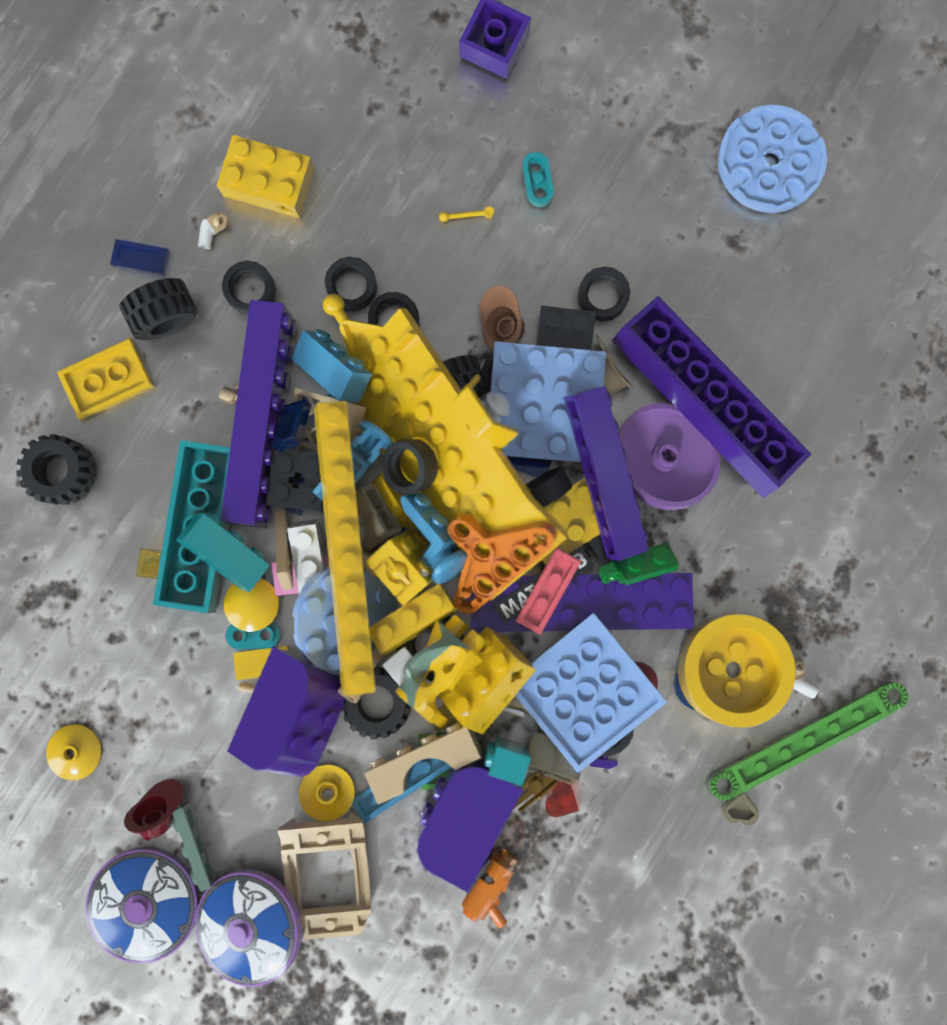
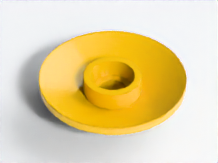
(86, 750)
(322, 779)

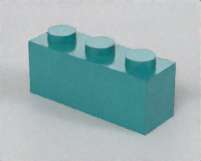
(224, 551)
(507, 760)

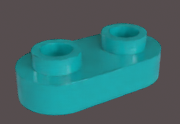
(538, 180)
(254, 639)

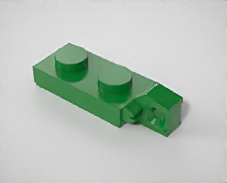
(646, 565)

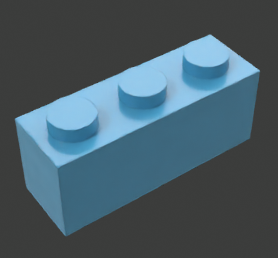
(331, 365)

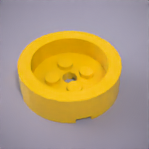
(763, 677)

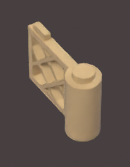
(354, 411)

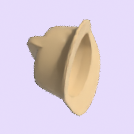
(613, 378)

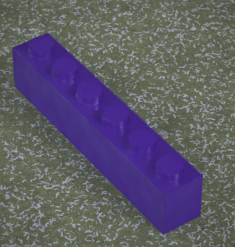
(606, 473)

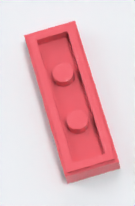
(548, 590)

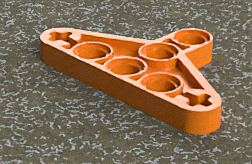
(503, 550)

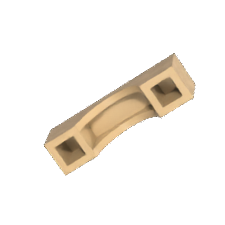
(390, 776)

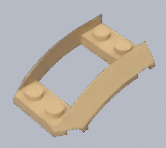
(321, 837)

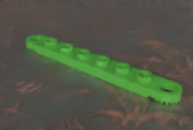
(808, 740)

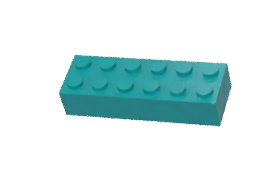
(197, 487)

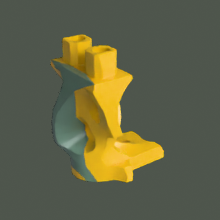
(440, 656)

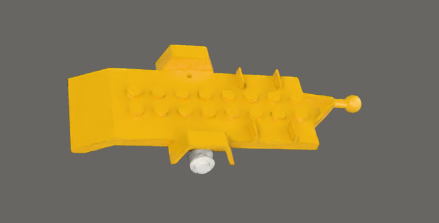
(419, 399)

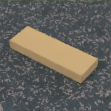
(284, 557)

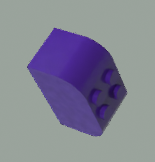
(288, 716)
(464, 822)

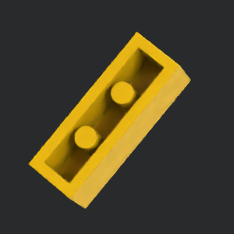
(412, 619)

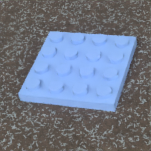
(534, 385)
(588, 693)

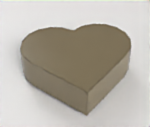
(740, 809)

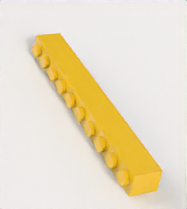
(344, 548)

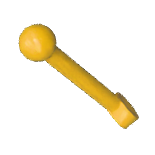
(488, 212)

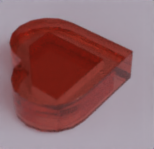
(561, 801)

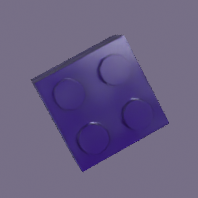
(494, 37)

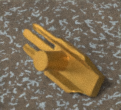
(538, 786)

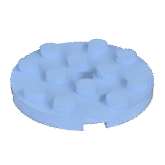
(789, 137)
(316, 622)

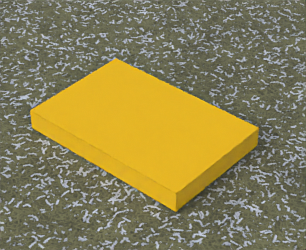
(105, 379)

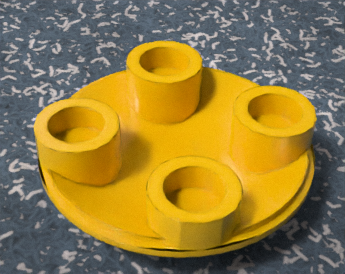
(251, 609)

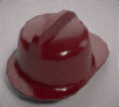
(154, 811)

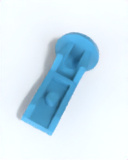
(364, 450)
(435, 528)

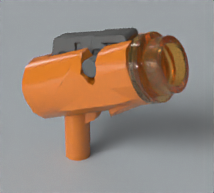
(487, 887)

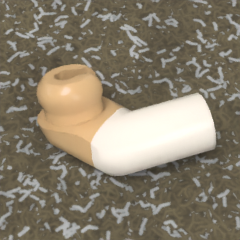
(210, 227)
(802, 685)

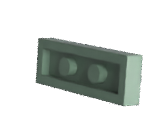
(193, 847)

